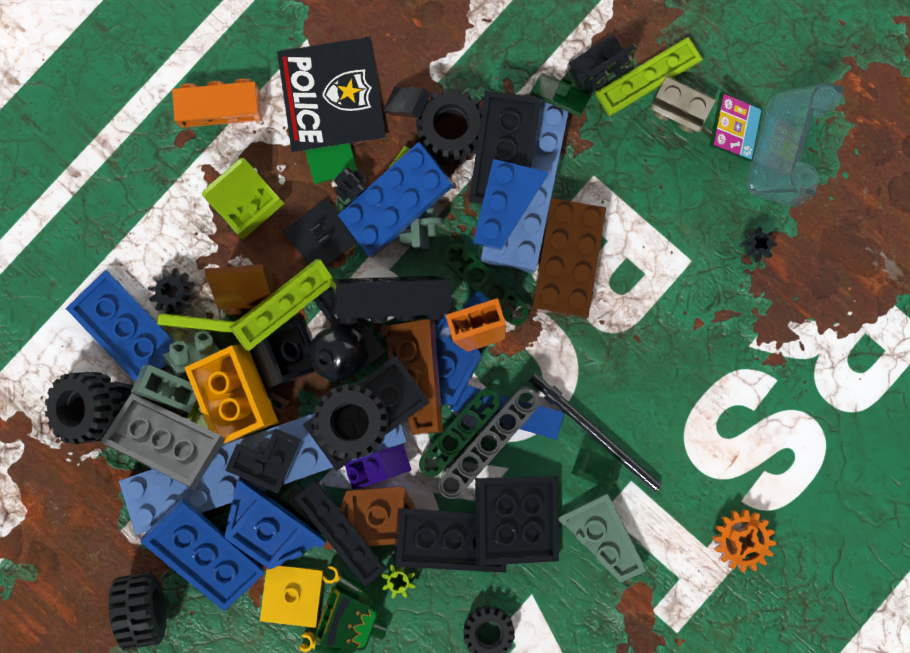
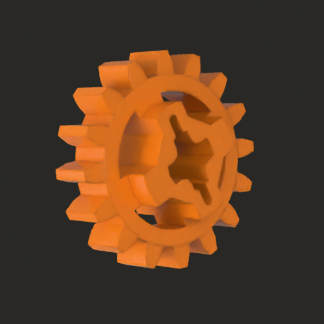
(749, 531)

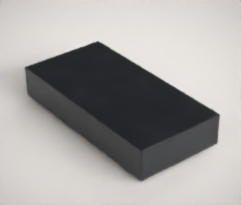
(406, 102)

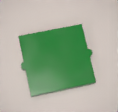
(329, 162)

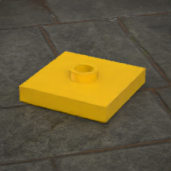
(292, 595)

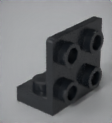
(600, 63)

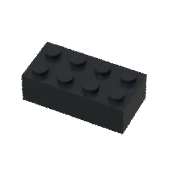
(391, 297)

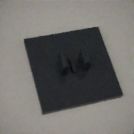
(320, 234)

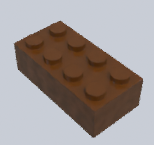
(568, 259)

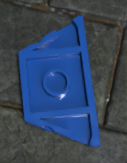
(454, 365)
(266, 528)

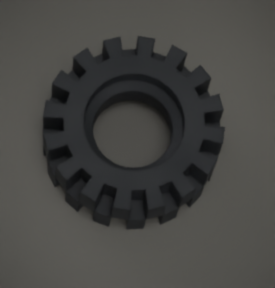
(483, 615)

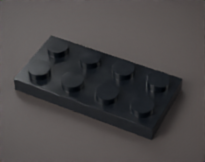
(505, 135)
(394, 388)
(437, 541)

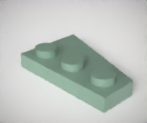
(604, 534)

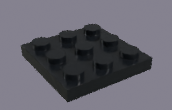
(516, 520)

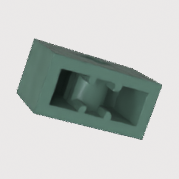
(164, 389)

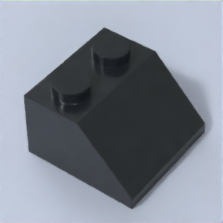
(283, 355)

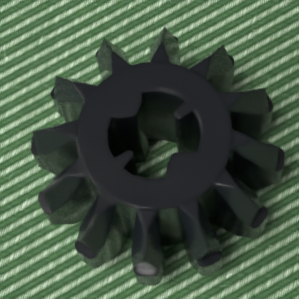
(162, 287)

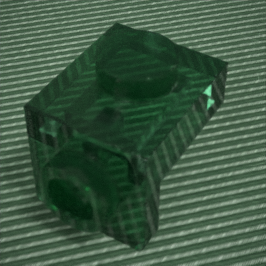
(596, 468)

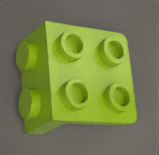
(242, 198)

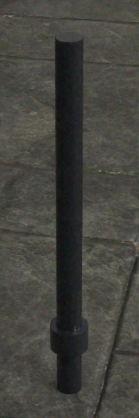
(554, 396)

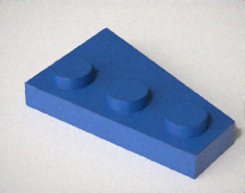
(505, 201)

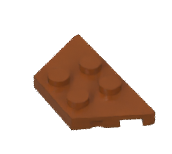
(375, 512)

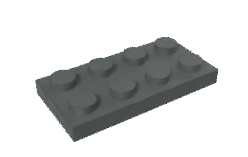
(163, 441)

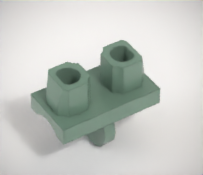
(421, 230)
(187, 354)

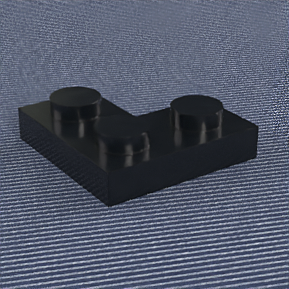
(268, 468)

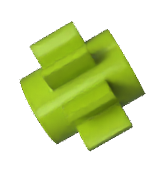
(391, 583)

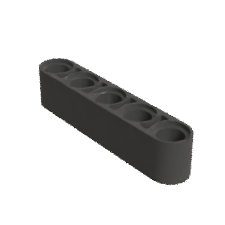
(485, 455)

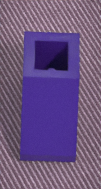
(378, 466)

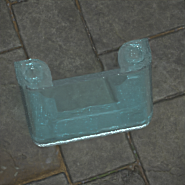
(776, 163)

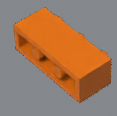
(216, 103)

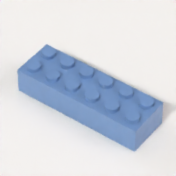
(524, 244)

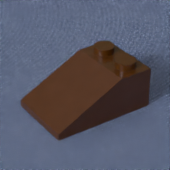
(240, 287)

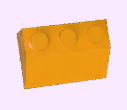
(231, 393)

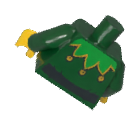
(346, 619)

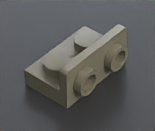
(682, 105)

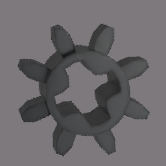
(350, 184)
(764, 249)

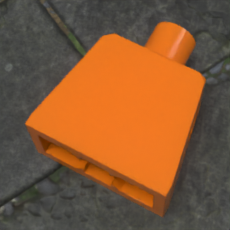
(477, 325)

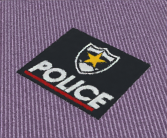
(331, 94)

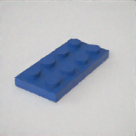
(396, 200)
(121, 325)
(202, 554)

